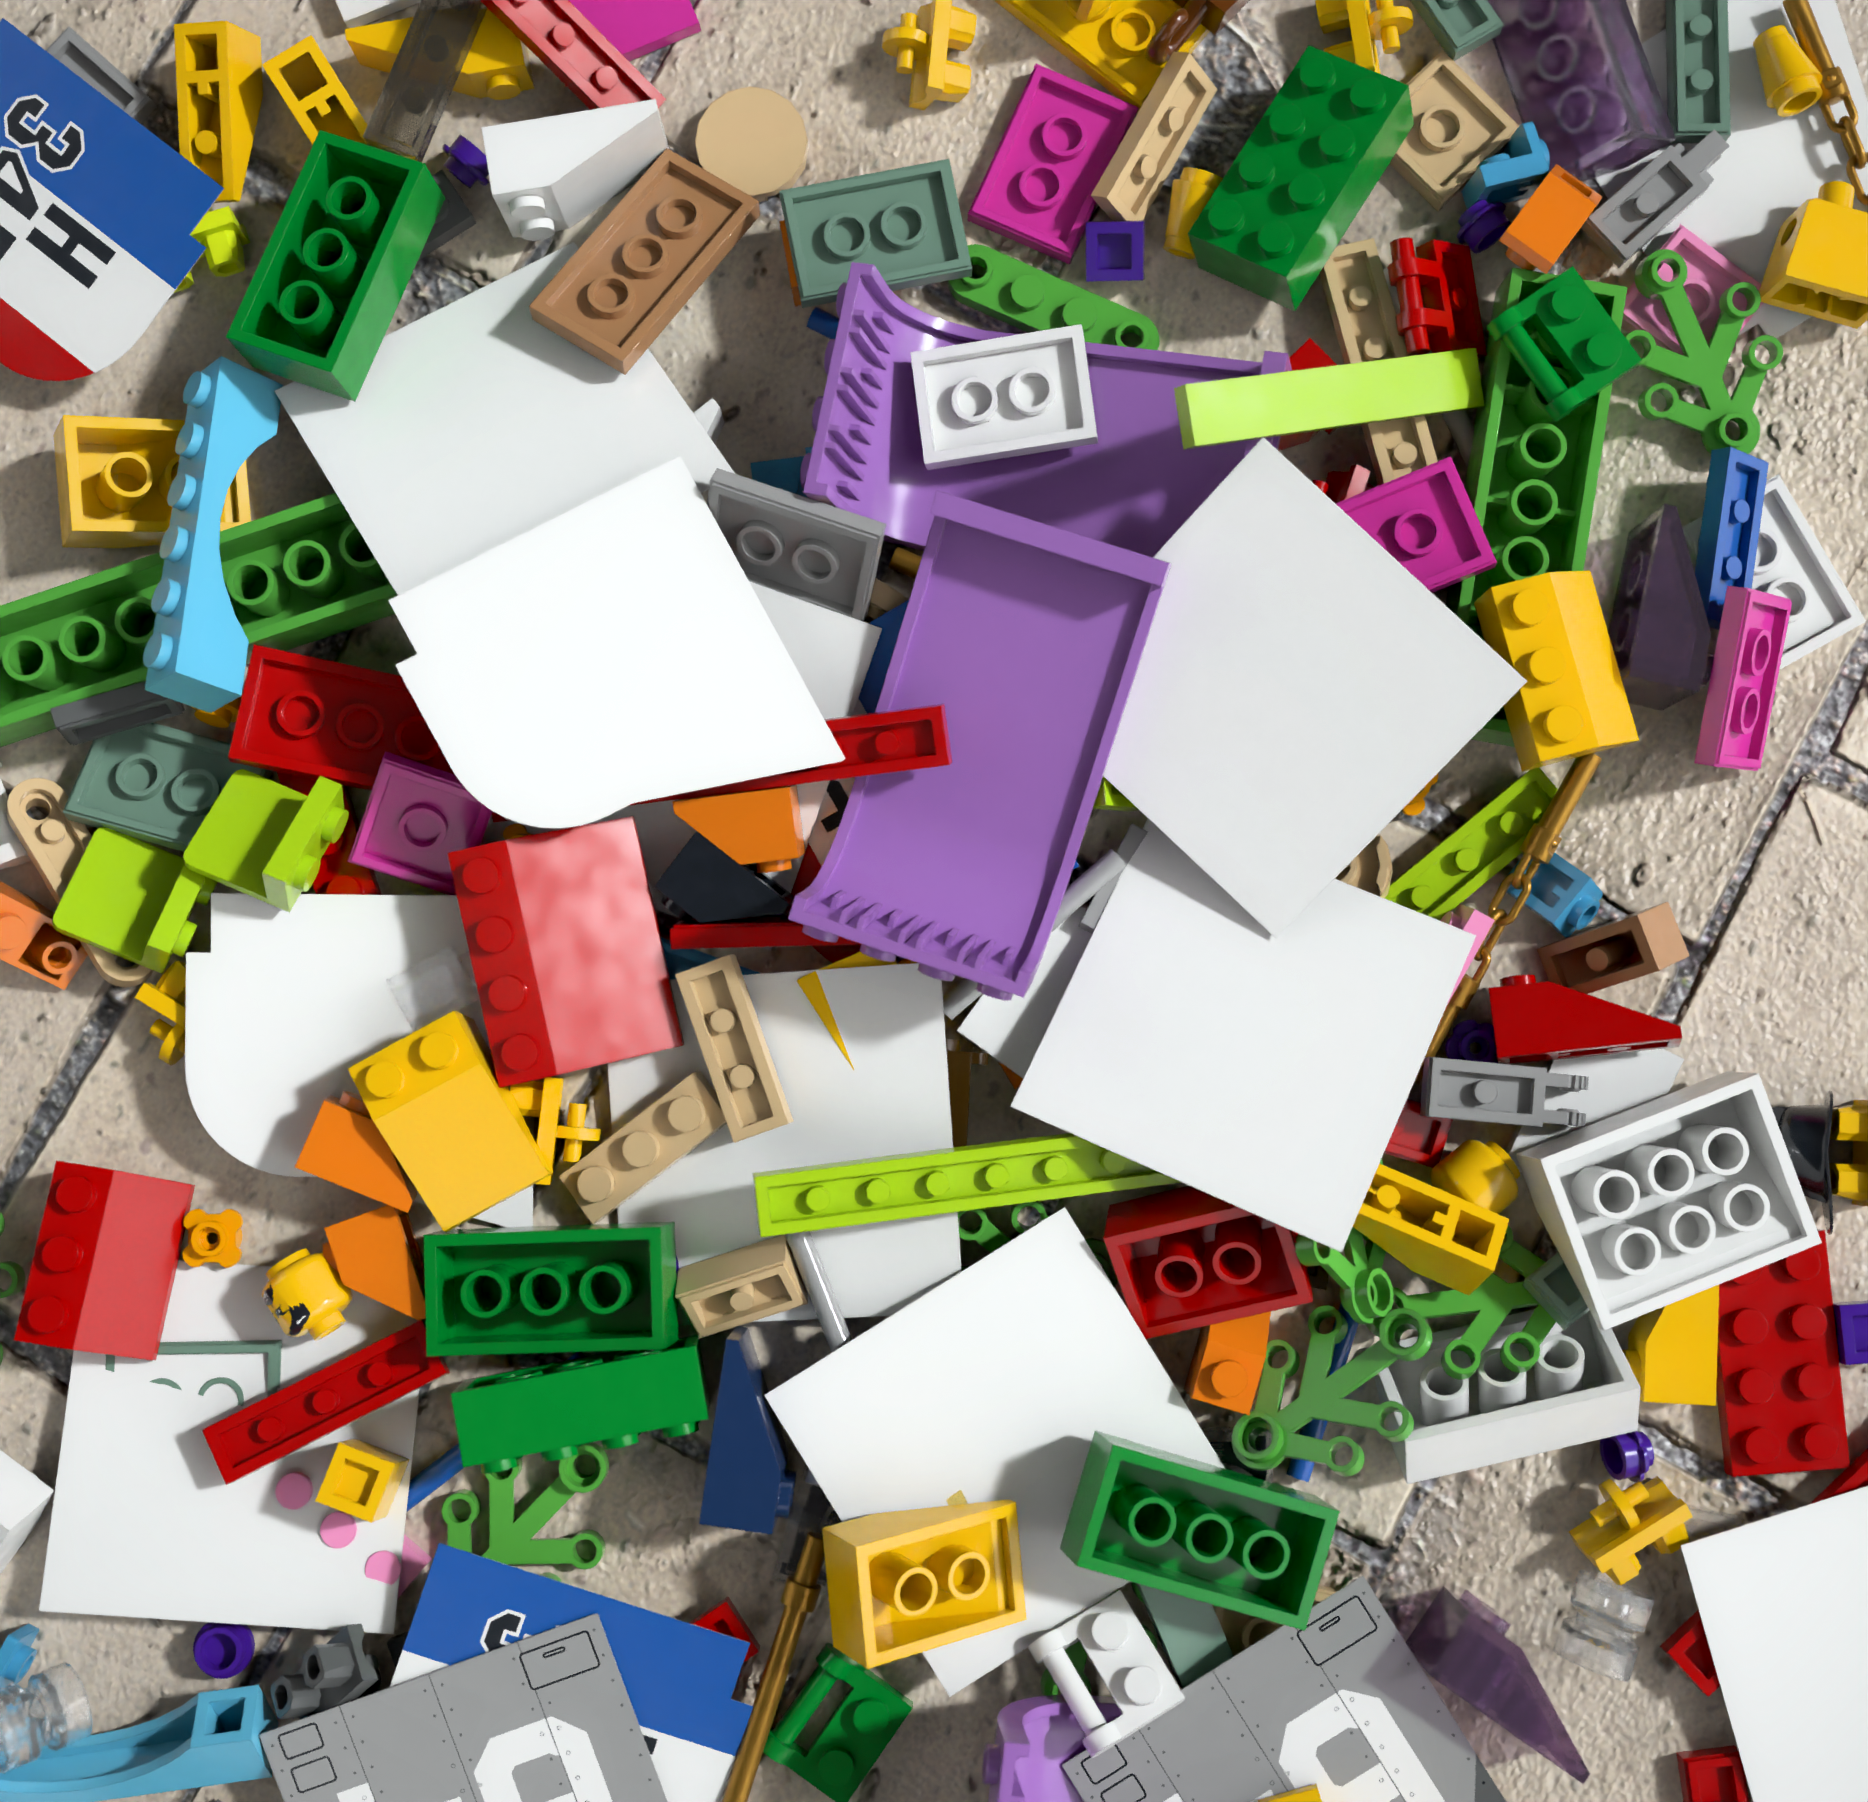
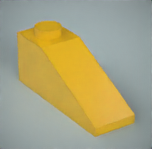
(493, 68)
(315, 92)
(218, 99)
(1431, 1230)
(1677, 1351)

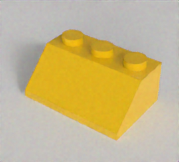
(1560, 644)

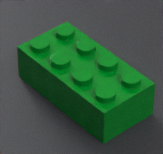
(1302, 177)
(336, 265)
(550, 1289)
(580, 1402)
(1199, 1531)

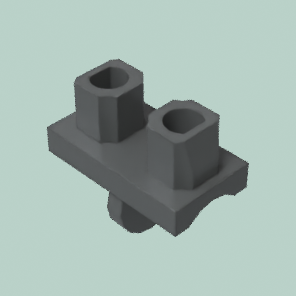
(328, 1677)

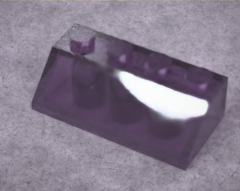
(1582, 82)

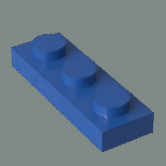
(1729, 527)

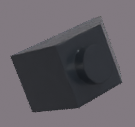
(716, 888)

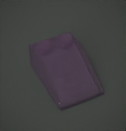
(1659, 616)
(1470, 1653)

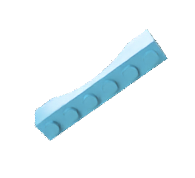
(196, 637)
(193, 1746)

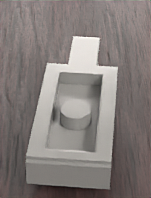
(1653, 198)

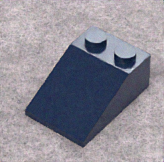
(747, 1453)

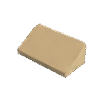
(740, 1286)

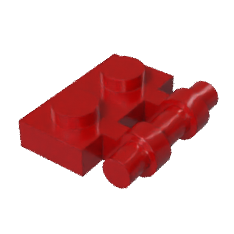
(1449, 295)

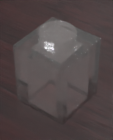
(435, 987)

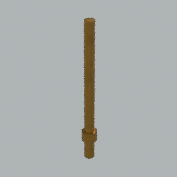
(799, 1598)

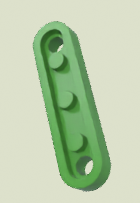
(1041, 301)

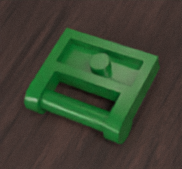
(1577, 334)
(852, 1734)

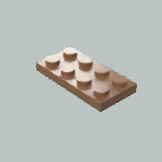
(645, 261)

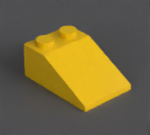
(118, 481)
(449, 1119)
(922, 1578)

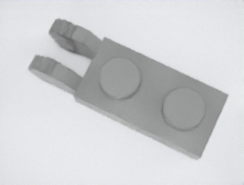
(1495, 1093)

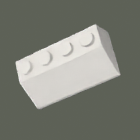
(1568, 1398)

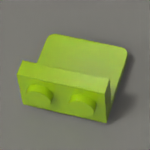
(267, 837)
(132, 900)

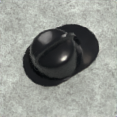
(1807, 1140)

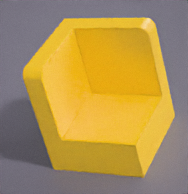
(362, 1480)

